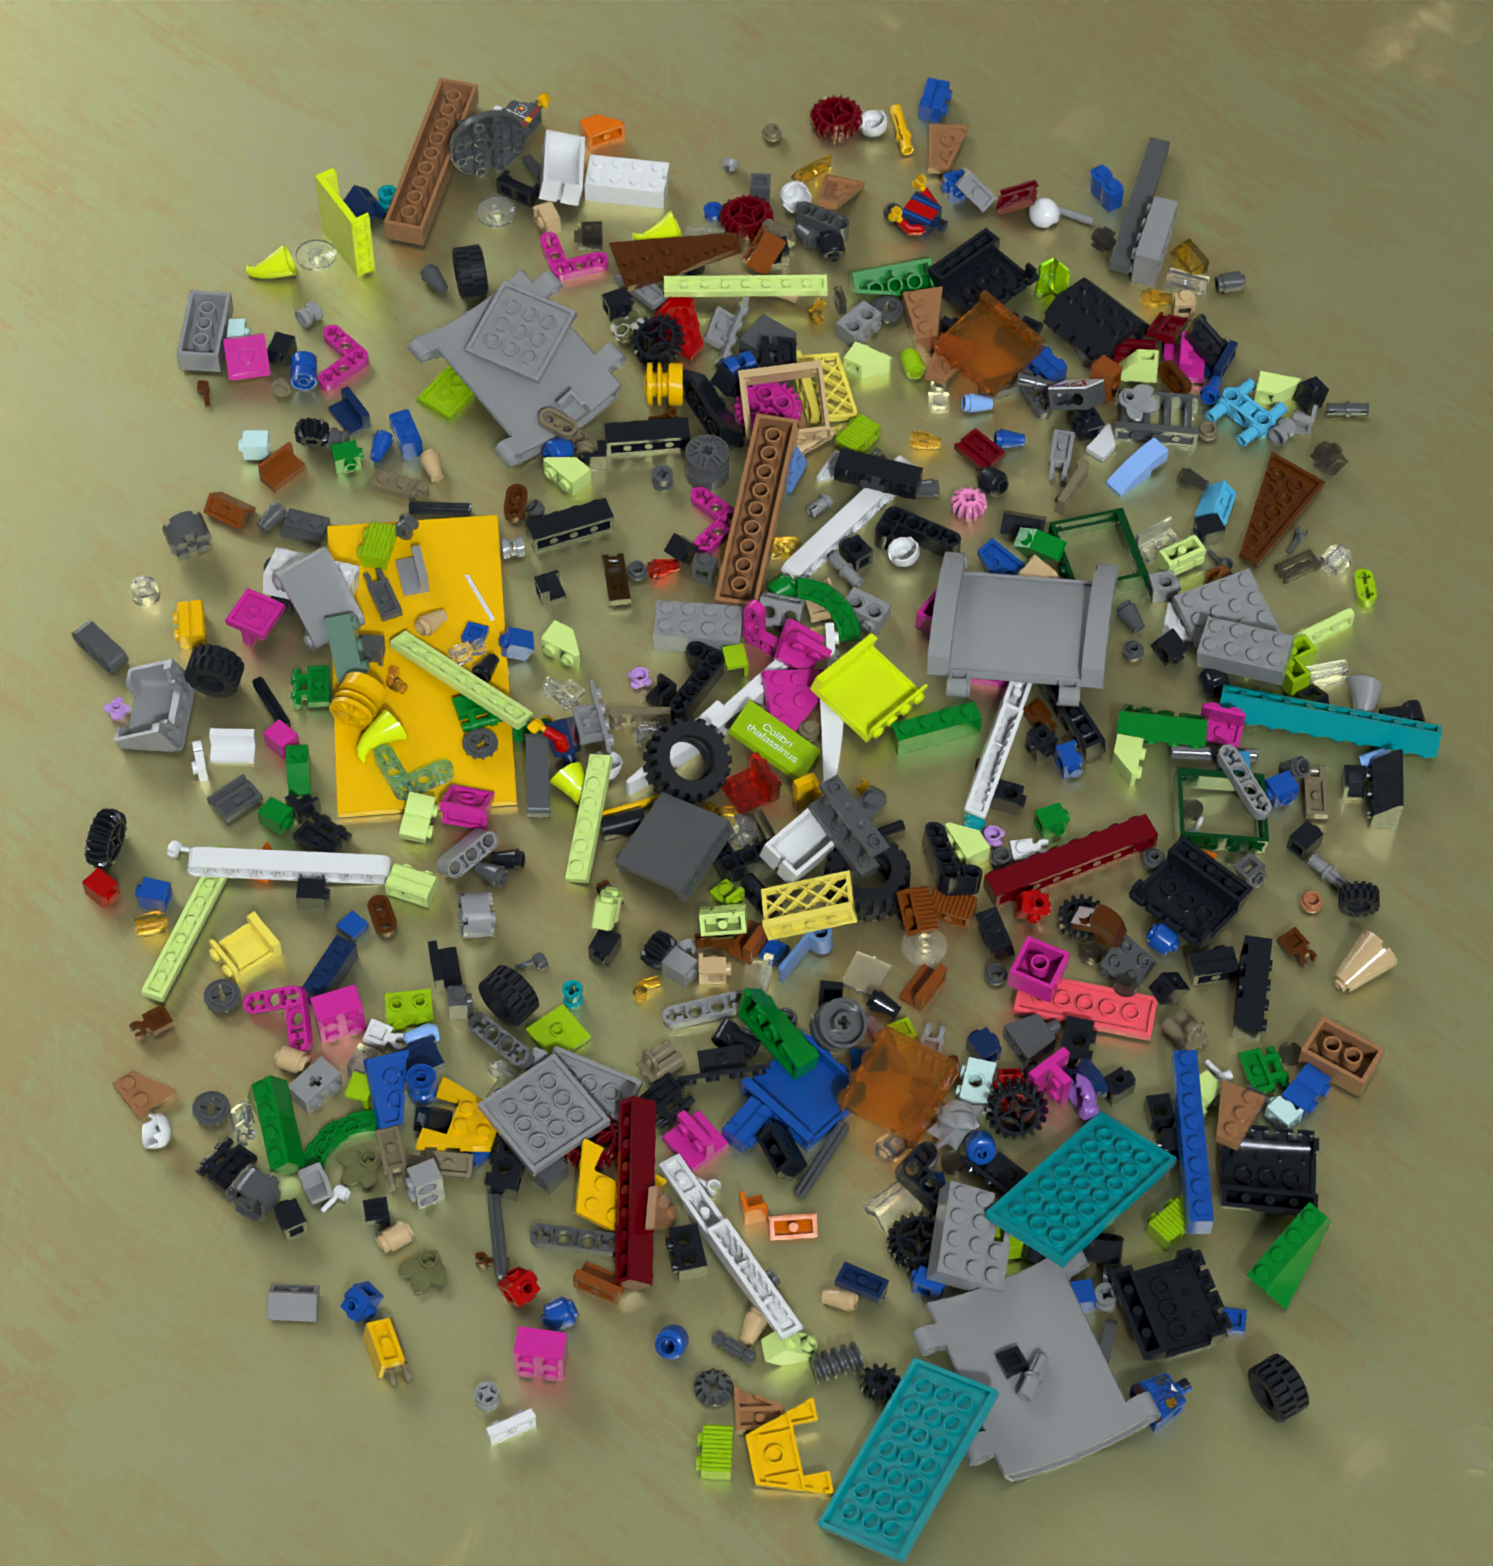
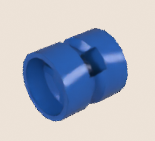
(743, 361)
(303, 370)
(421, 1084)

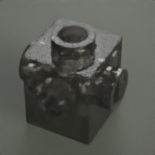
(1328, 458)

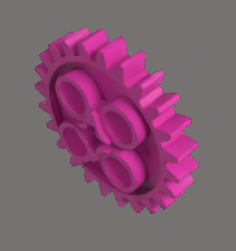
(776, 397)

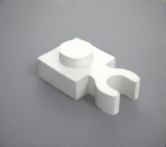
(199, 765)
(1024, 848)
(380, 1035)

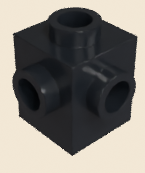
(1086, 423)
(1041, 742)

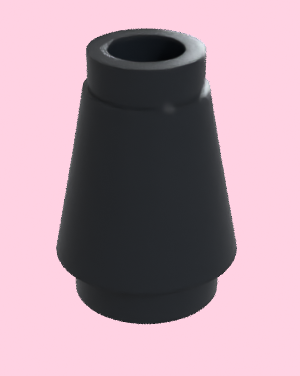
(486, 667)
(510, 859)
(883, 1004)

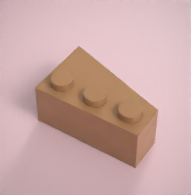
(922, 316)

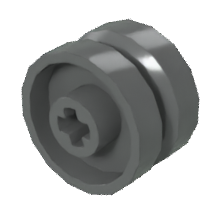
(851, 1022)

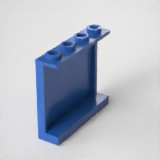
(803, 1105)

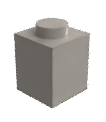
(680, 967)

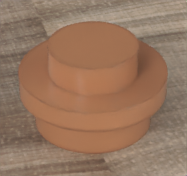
(1311, 902)

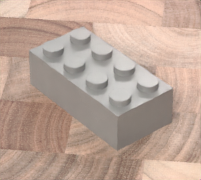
(1153, 241)
(203, 331)
(686, 622)
(1245, 651)
(960, 1236)

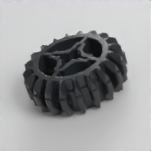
(662, 324)
(105, 838)
(1025, 1106)
(898, 1241)

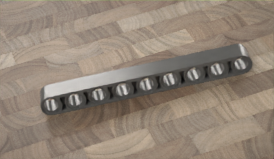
(1142, 195)

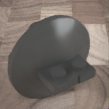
(486, 141)

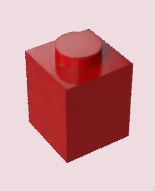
(101, 888)

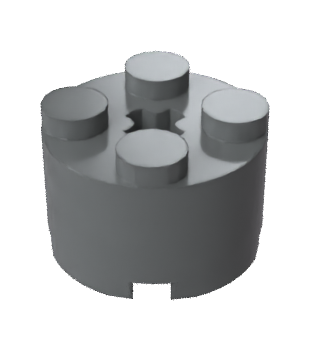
(187, 534)
(253, 1193)

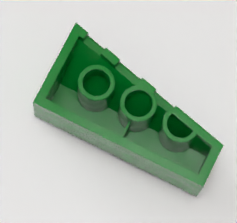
(892, 277)
(945, 725)
(1164, 726)
(777, 1032)
(279, 1129)
(1290, 1256)

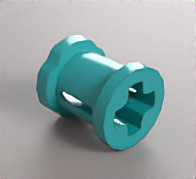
(568, 990)

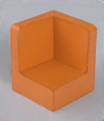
(752, 1208)

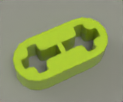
(1360, 588)

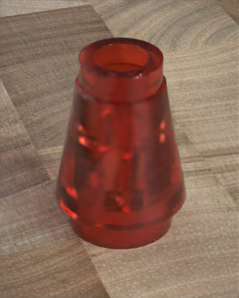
(662, 567)

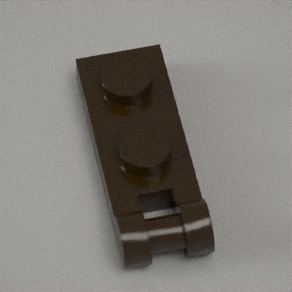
(616, 579)

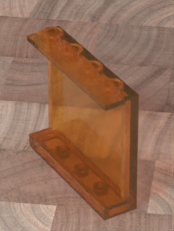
(989, 345)
(899, 1085)

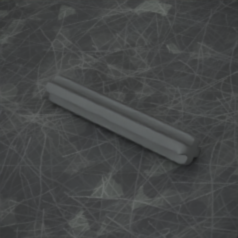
(1205, 753)
(821, 1159)
(497, 1235)

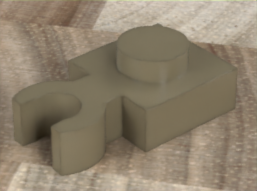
(781, 230)

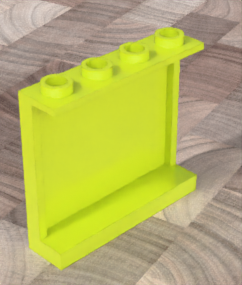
(345, 231)
(867, 690)

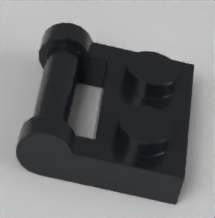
(1208, 347)

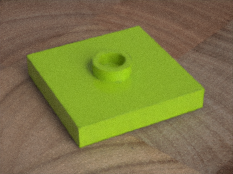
(558, 1029)

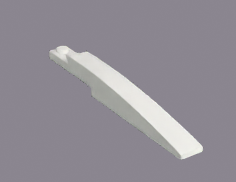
(720, 716)
(830, 722)
(997, 748)
(730, 1248)

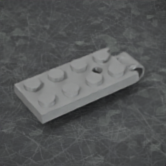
(600, 1082)

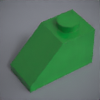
(1038, 543)
(298, 770)

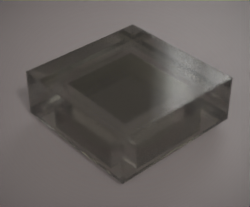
(839, 300)

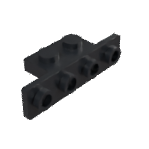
(722, 1062)
(999, 1172)

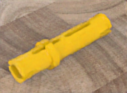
(903, 135)

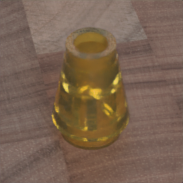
(1155, 298)
(924, 441)

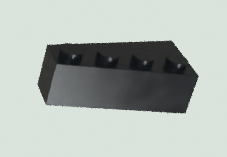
(1252, 988)

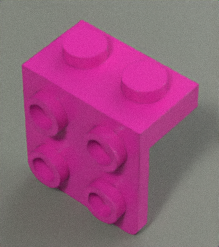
(1224, 724)

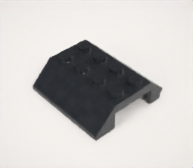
(980, 267)
(1093, 319)
(1192, 893)
(1270, 1171)
(1172, 1306)

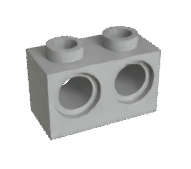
(858, 324)
(781, 604)
(867, 607)
(425, 1184)

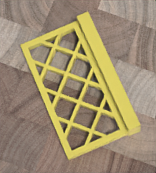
(807, 394)
(810, 918)

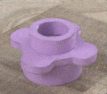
(639, 672)
(117, 714)
(995, 831)

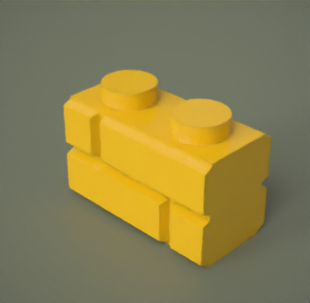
(191, 624)

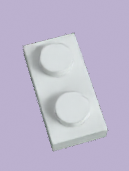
(504, 1429)

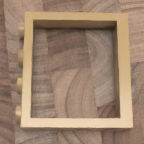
(785, 373)

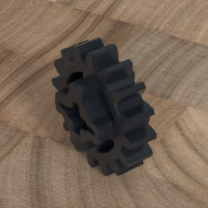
(1065, 921)

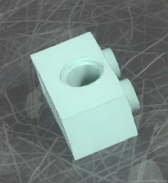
(978, 1072)

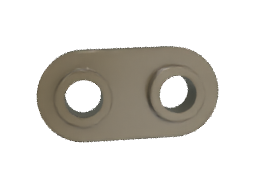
(559, 423)

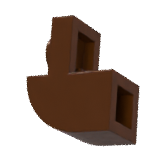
(1103, 922)

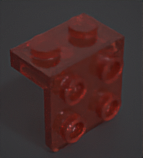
(753, 786)

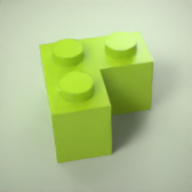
(1297, 674)

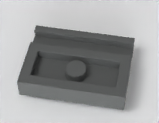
(304, 527)
(235, 798)

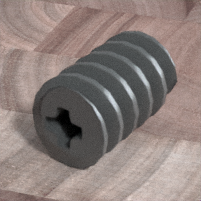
(836, 1361)

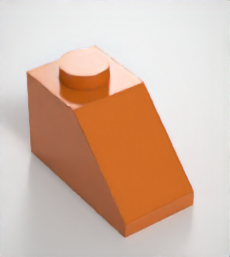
(601, 130)

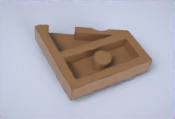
(142, 1093)
(660, 1210)
(753, 1410)

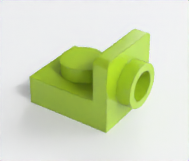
(727, 894)

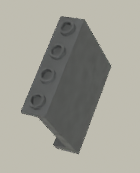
(675, 845)

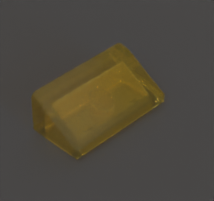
(813, 169)
(1190, 258)

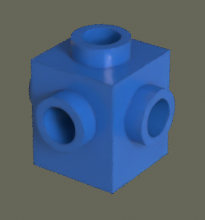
(949, 189)
(361, 1301)

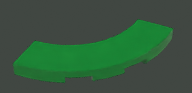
(835, 603)
(337, 1133)

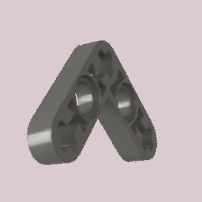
(1033, 402)

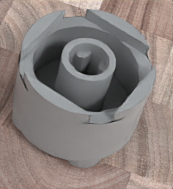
(475, 915)

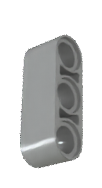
(457, 854)

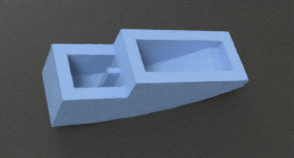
(1138, 467)

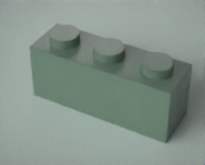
(346, 645)

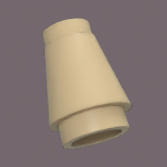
(431, 463)
(430, 622)
(840, 1298)
(752, 1327)

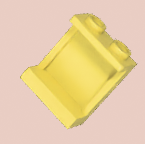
(246, 949)

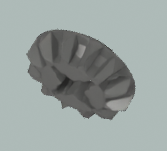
(894, 305)
(476, 737)
(230, 990)
(205, 1101)
(716, 1397)

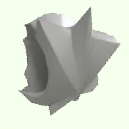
(955, 1122)

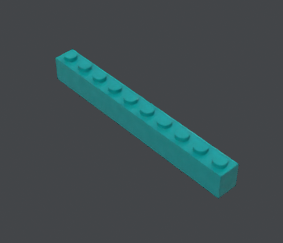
(1334, 721)

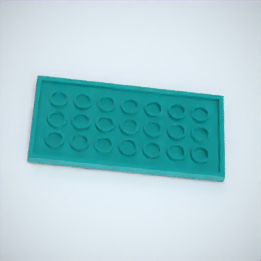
(1081, 1188)
(908, 1460)

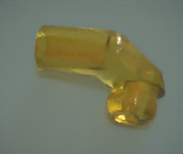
(815, 311)
(394, 682)
(725, 812)
(643, 986)

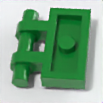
(317, 686)
(468, 710)
(1256, 1070)

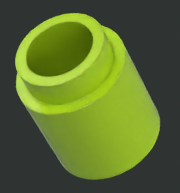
(912, 363)

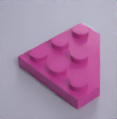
(789, 694)

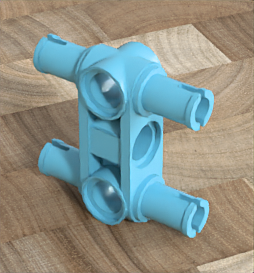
(1246, 412)

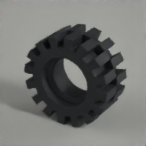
(1358, 899)

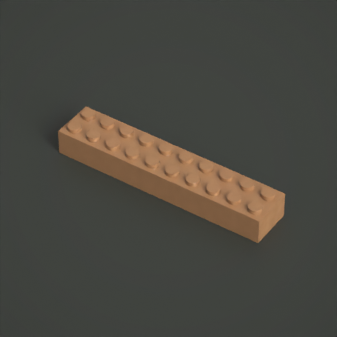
(429, 163)
(757, 510)

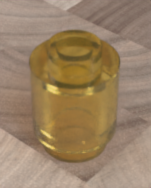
(151, 923)

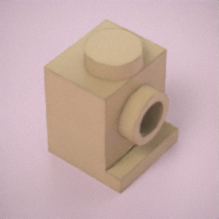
(546, 217)
(1184, 300)
(713, 969)

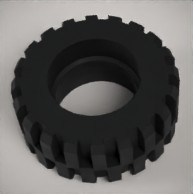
(709, 745)
(878, 901)

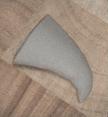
(1364, 691)

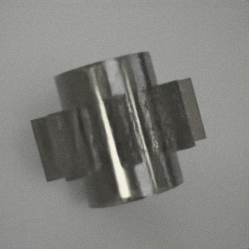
(1103, 239)

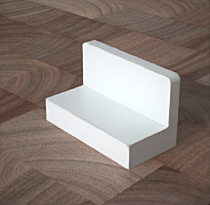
(232, 745)

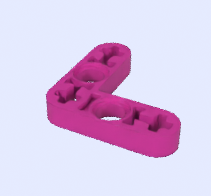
(563, 264)
(348, 358)
(720, 519)
(754, 628)
(291, 1007)

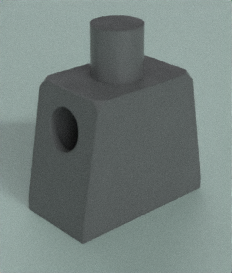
(1031, 1037)

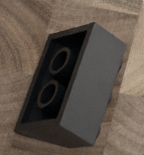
(1385, 791)

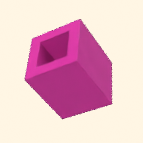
(280, 736)

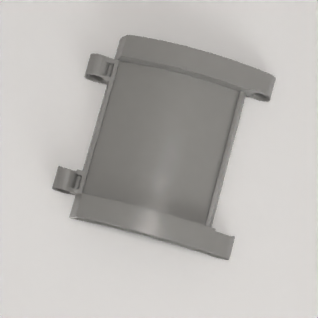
(516, 400)
(1020, 629)
(1076, 1404)

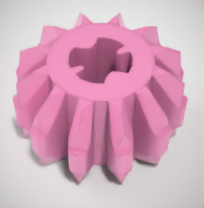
(968, 503)

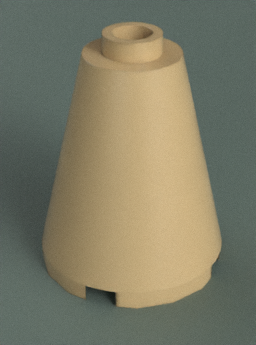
(1364, 962)

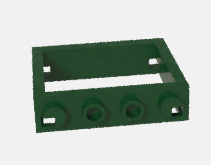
(1098, 521)
(1216, 781)

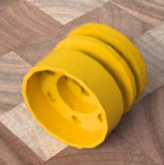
(664, 384)
(357, 700)

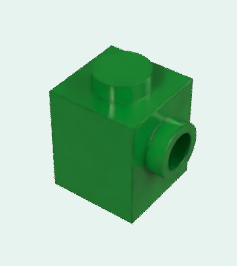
(346, 456)
(276, 816)
(1051, 820)

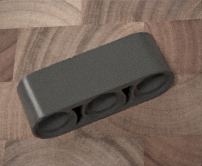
(821, 219)
(100, 646)

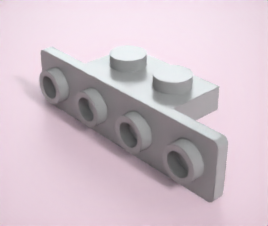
(723, 329)
(590, 721)

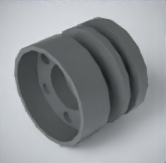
(707, 462)

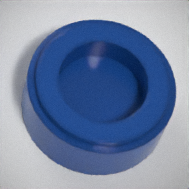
(712, 211)

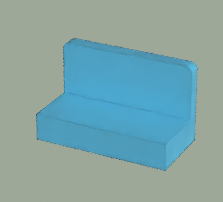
(1217, 499)

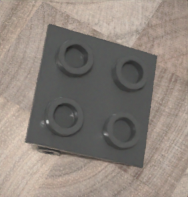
(1127, 960)

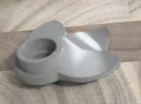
(1141, 401)

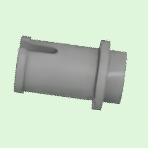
(824, 501)

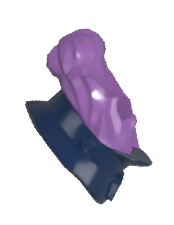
(1086, 1087)

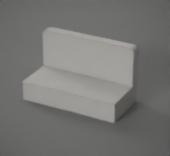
(975, 190)
(413, 573)
(293, 1302)

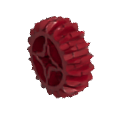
(836, 118)
(745, 216)
(606, 1136)

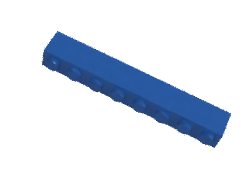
(1191, 1142)

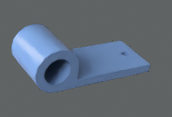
(816, 941)

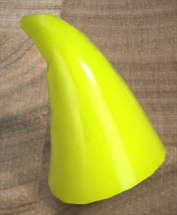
(664, 228)
(275, 266)
(381, 731)
(570, 781)

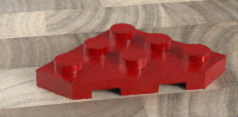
(684, 312)

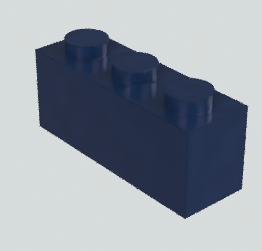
(332, 967)

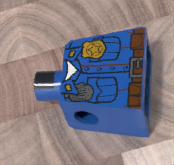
(1166, 1395)

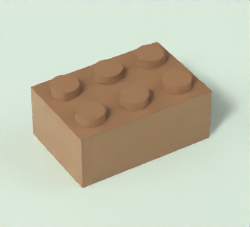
(1341, 1055)

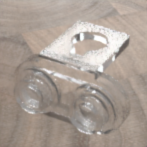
(560, 693)
(501, 1071)

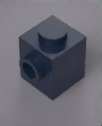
(984, 1045)

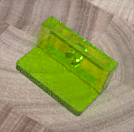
(1052, 279)

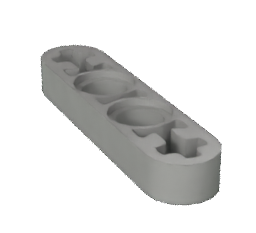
(1247, 780)
(705, 1006)

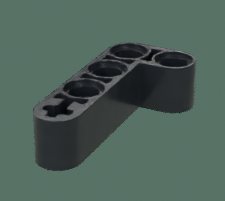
(929, 535)
(707, 667)
(738, 863)
(948, 875)
(921, 1175)
(1103, 1249)

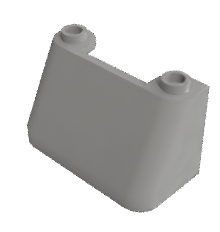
(316, 593)
(159, 708)

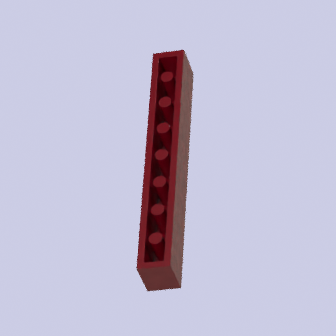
(1071, 859)
(634, 1177)

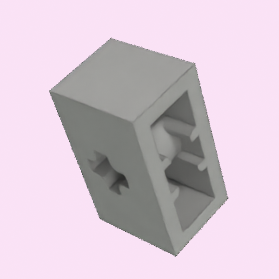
(315, 1085)

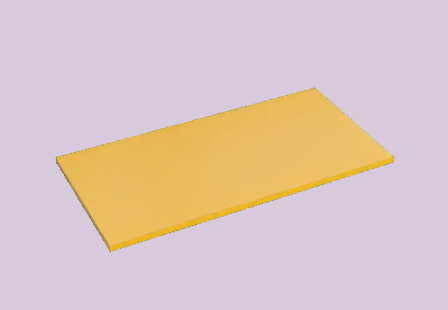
(426, 709)

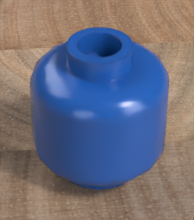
(558, 448)
(1162, 939)
(980, 1147)
(559, 1314)
(671, 1341)

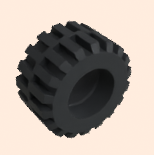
(470, 271)
(214, 671)
(508, 995)
(1278, 1388)

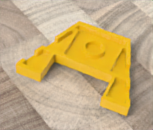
(468, 1127)
(596, 1192)
(776, 1456)

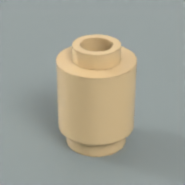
(292, 1059)
(394, 1236)

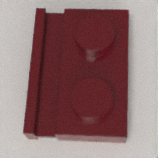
(1017, 197)
(1167, 328)
(1131, 345)
(979, 450)

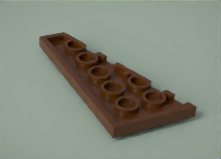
(652, 259)
(1280, 502)

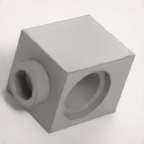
(1163, 586)

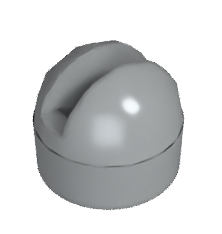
(729, 163)
(687, 946)

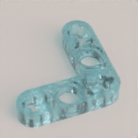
(404, 779)

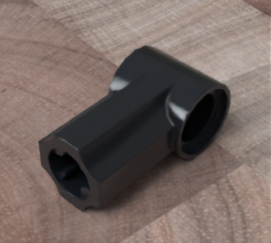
(1409, 710)
(730, 1034)

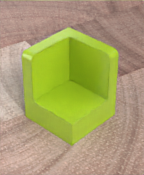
(736, 658)
(359, 1089)

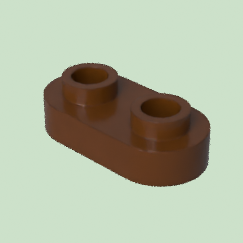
(1174, 377)
(515, 505)
(383, 917)

